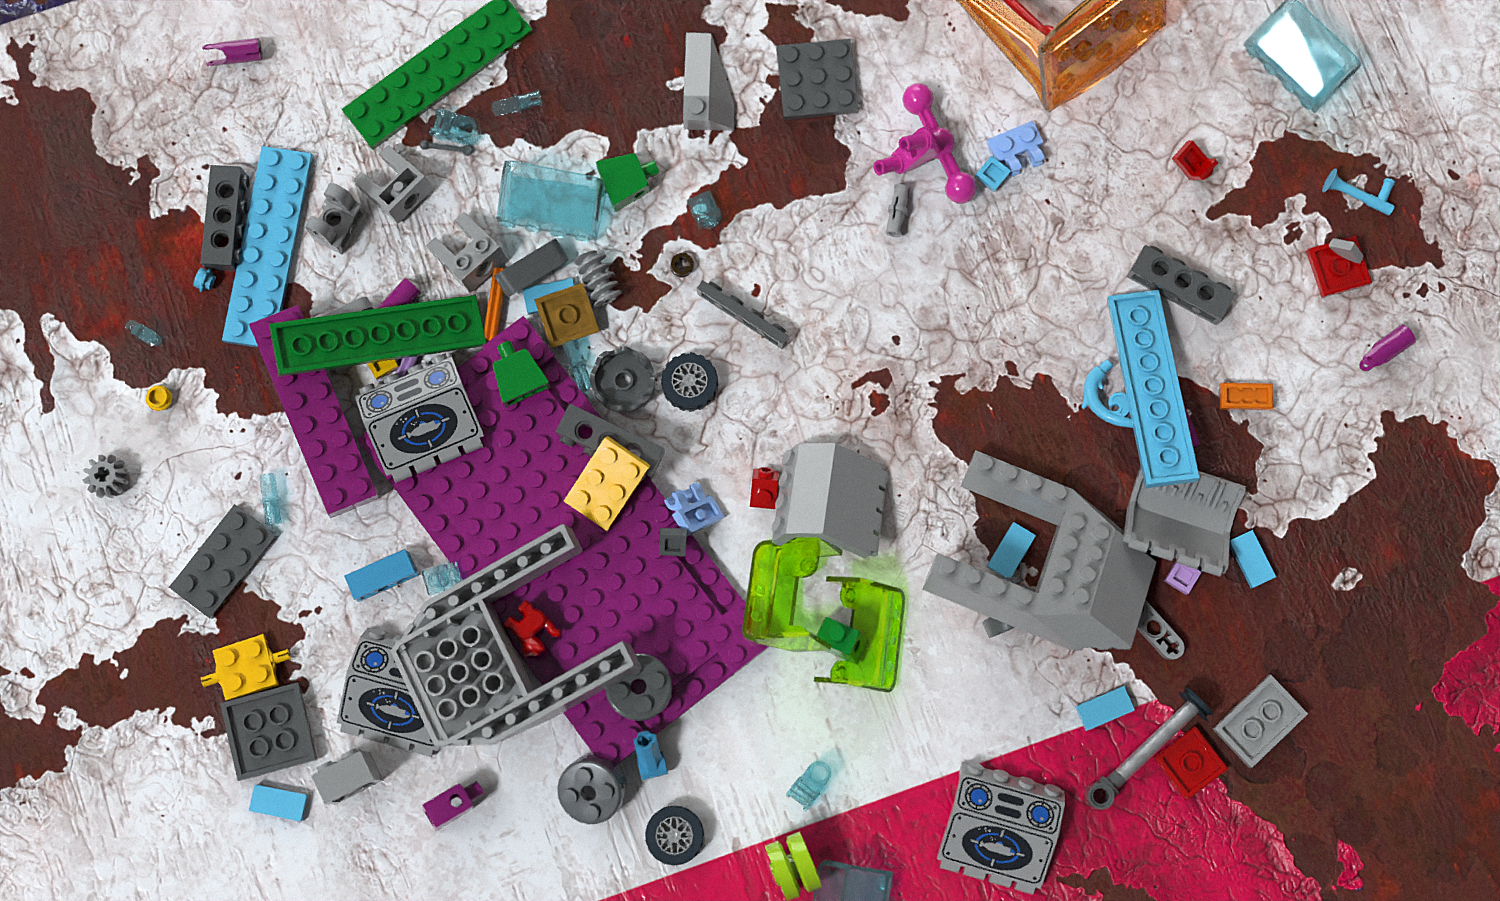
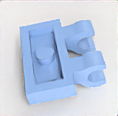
(1016, 142)
(695, 516)

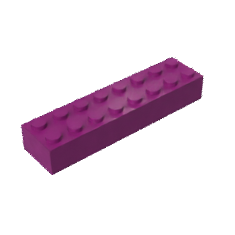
(318, 427)

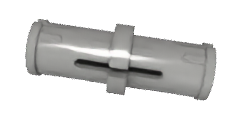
(897, 210)

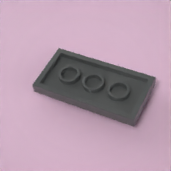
(222, 561)

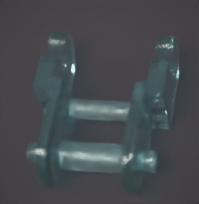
(144, 333)

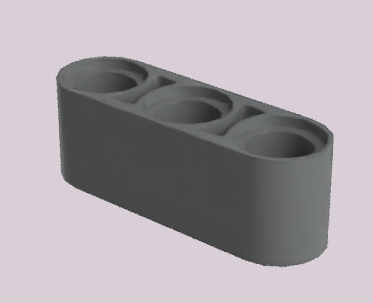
(531, 267)

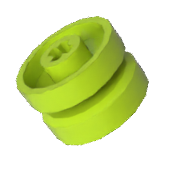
(793, 866)

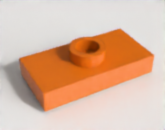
(1246, 396)

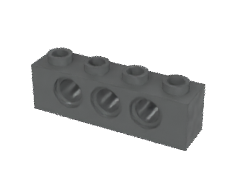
(220, 181)
(1188, 298)
(577, 419)

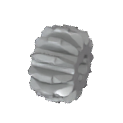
(99, 470)

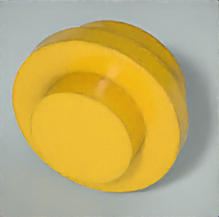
(158, 398)

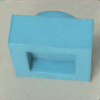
(992, 173)

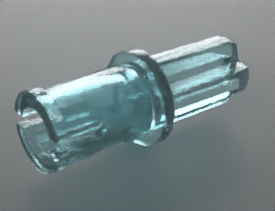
(516, 103)
(577, 364)
(270, 498)

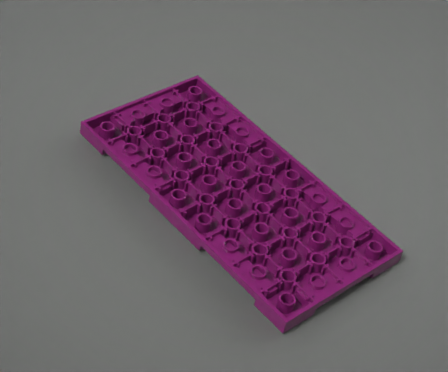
(609, 592)

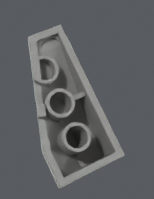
(706, 91)

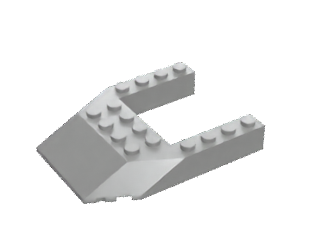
(1090, 579)
(466, 668)

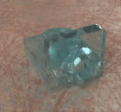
(704, 210)
(441, 577)

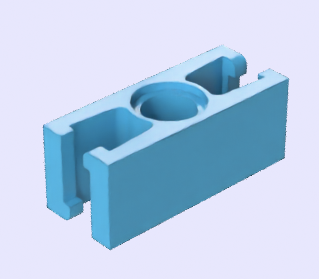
(381, 575)

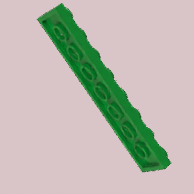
(436, 71)
(376, 335)

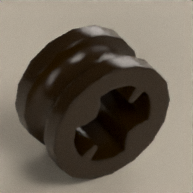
(675, 260)

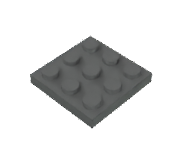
(817, 79)
(268, 731)

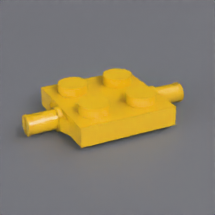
(245, 667)

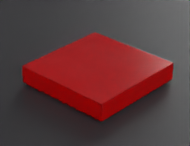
(1336, 273)
(1190, 763)

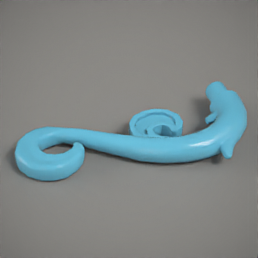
(1119, 399)

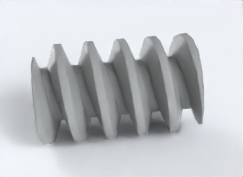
(596, 278)

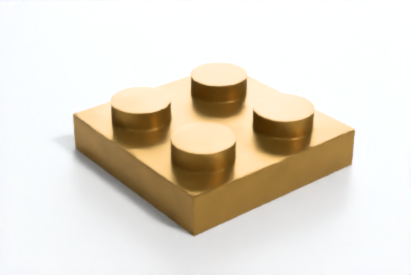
(567, 315)

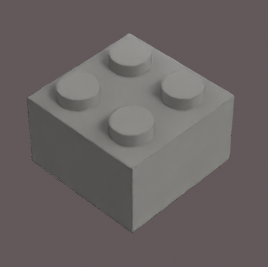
(346, 777)

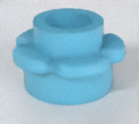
(204, 279)

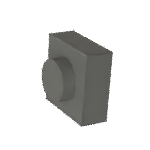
(673, 542)

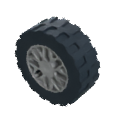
(689, 382)
(674, 835)

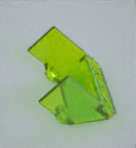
(774, 593)
(879, 617)

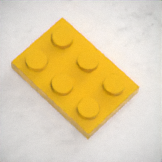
(607, 483)

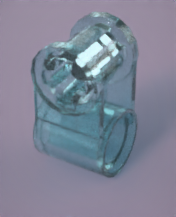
(451, 125)
(808, 786)

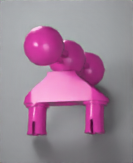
(926, 144)

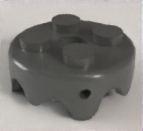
(622, 362)
(649, 703)
(603, 778)

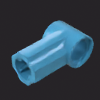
(650, 758)

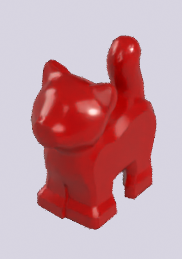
(529, 626)

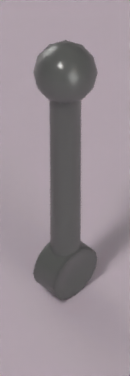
(466, 150)

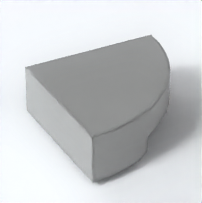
(1346, 250)

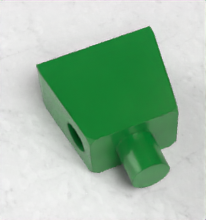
(625, 178)
(517, 375)
(842, 640)

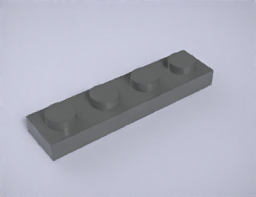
(734, 307)

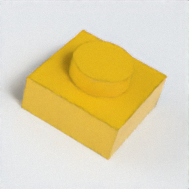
(382, 368)

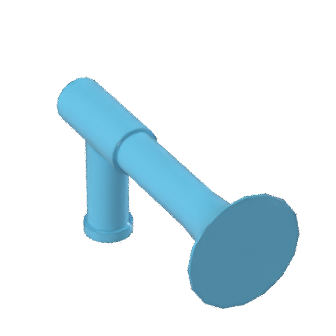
(1379, 203)

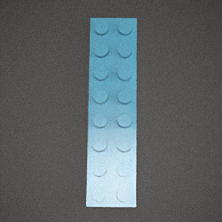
(268, 241)
(1152, 389)

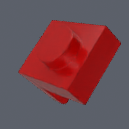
(1194, 162)
(764, 488)

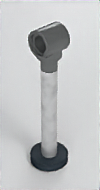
(1192, 707)

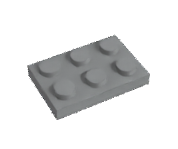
(1260, 721)

